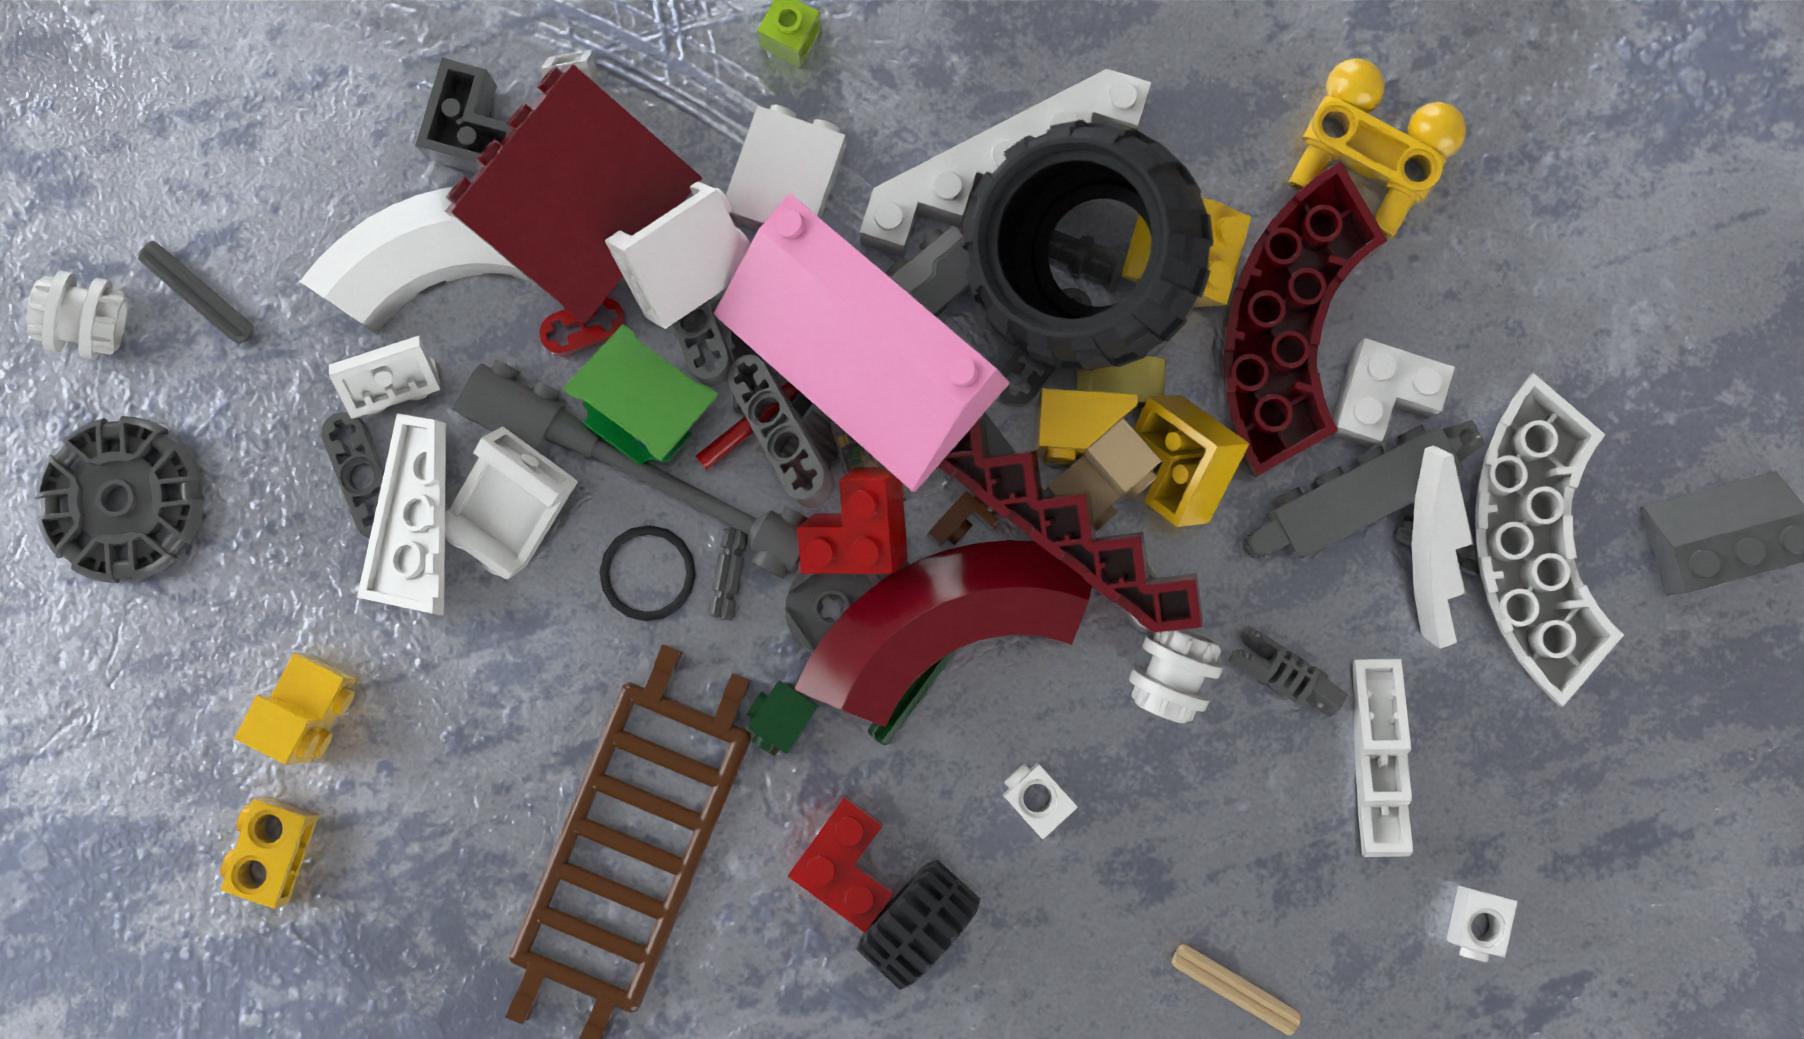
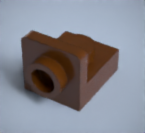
(955, 524)

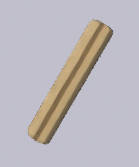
(1236, 989)

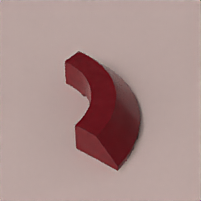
(935, 610)

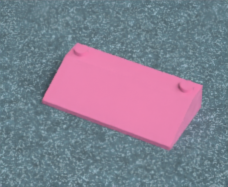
(857, 343)

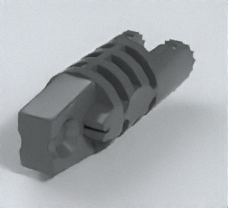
(1288, 673)

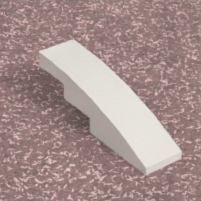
(1438, 530)
(1382, 757)

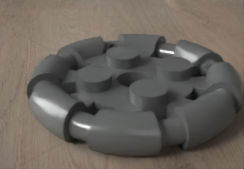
(146, 507)

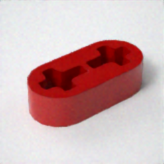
(585, 338)

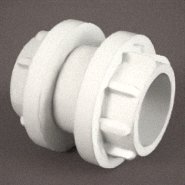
(65, 313)
(1176, 674)

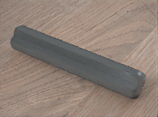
(195, 292)

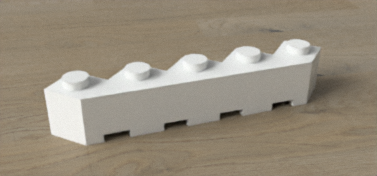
(945, 183)

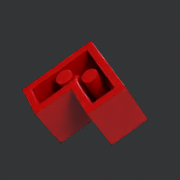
(866, 533)
(831, 867)

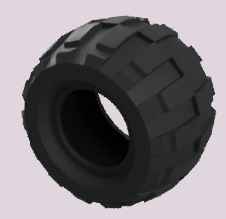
(1016, 222)

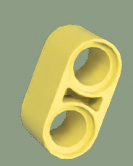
(1140, 377)

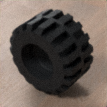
(919, 924)

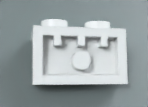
(385, 377)

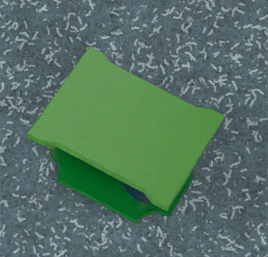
(638, 399)

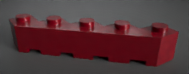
(1067, 531)

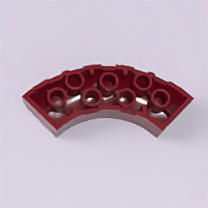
(1281, 315)

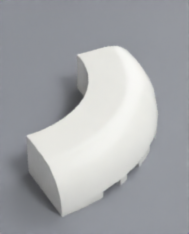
(1529, 540)

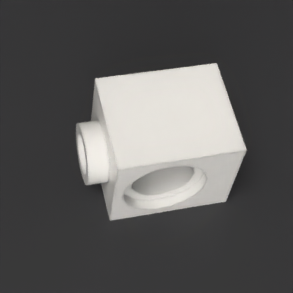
(1055, 811)
(1500, 913)

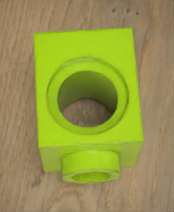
(790, 30)

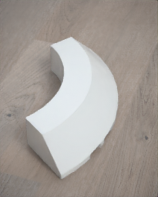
(397, 256)

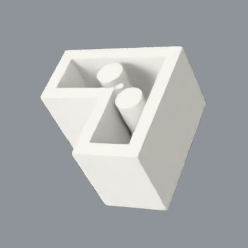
(1382, 380)

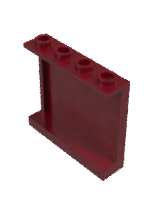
(567, 183)

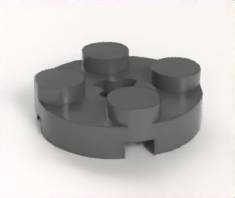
(805, 603)

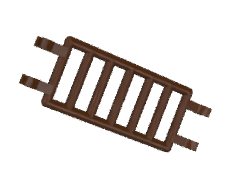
(684, 868)

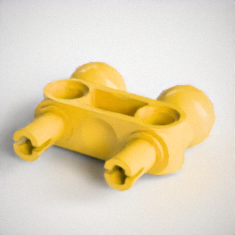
(1375, 147)

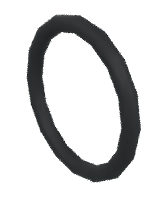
(655, 614)

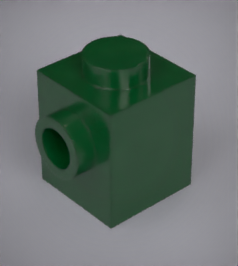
(780, 718)

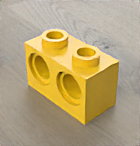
(279, 857)

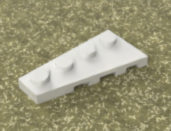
(408, 529)

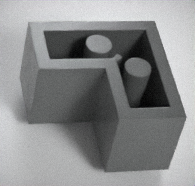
(457, 116)

